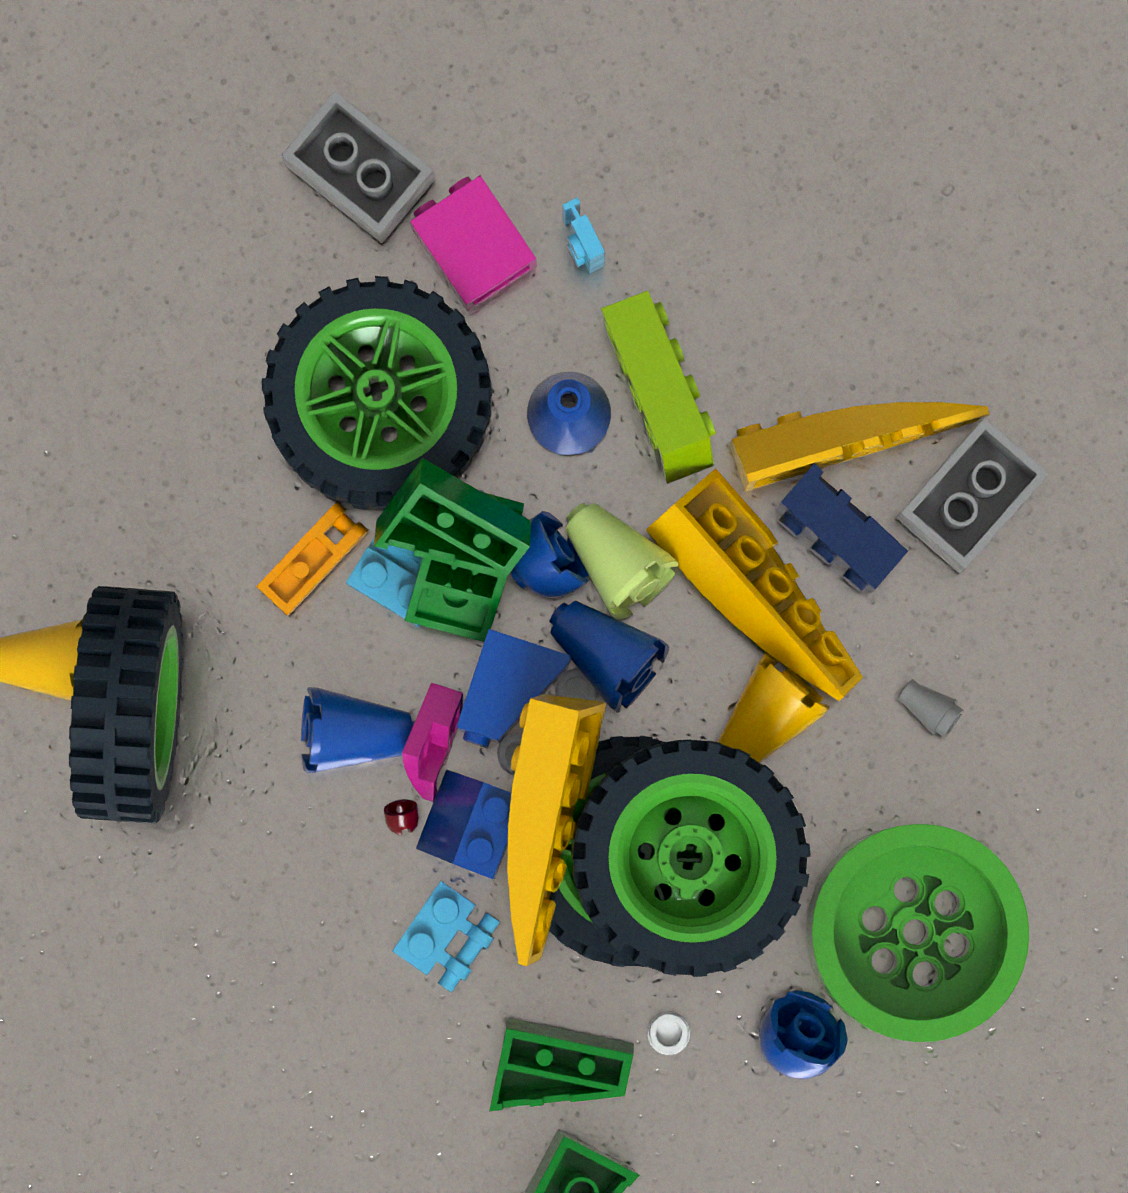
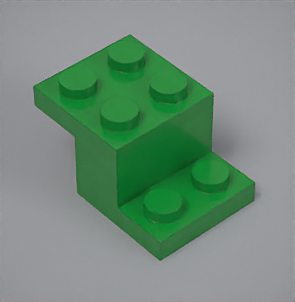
(456, 596)

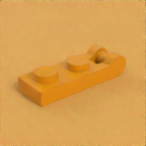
(311, 559)

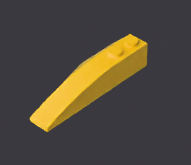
(839, 436)
(737, 569)
(550, 775)

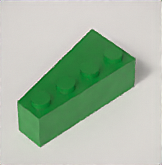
(579, 1168)

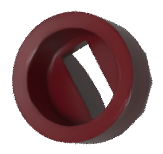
(401, 816)

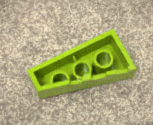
(660, 385)

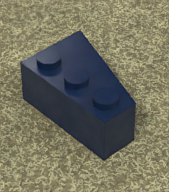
(840, 531)

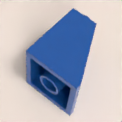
(503, 682)
(468, 824)

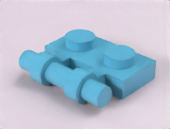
(435, 928)

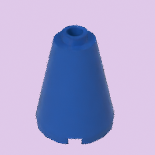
(568, 429)
(607, 651)
(349, 731)

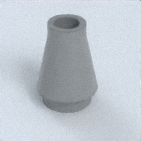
(932, 708)

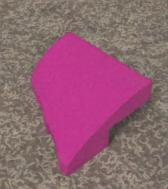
(432, 738)

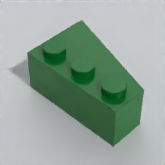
(453, 521)
(558, 1065)

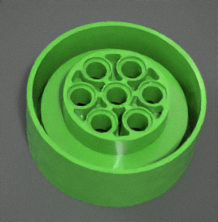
(987, 915)

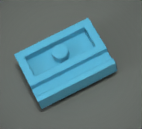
(583, 241)
(386, 576)

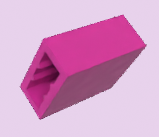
(472, 241)

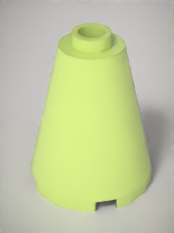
(618, 559)

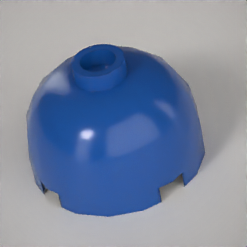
(551, 562)
(801, 1035)

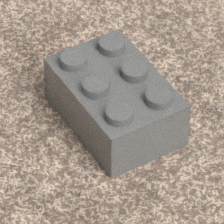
(358, 167)
(972, 495)

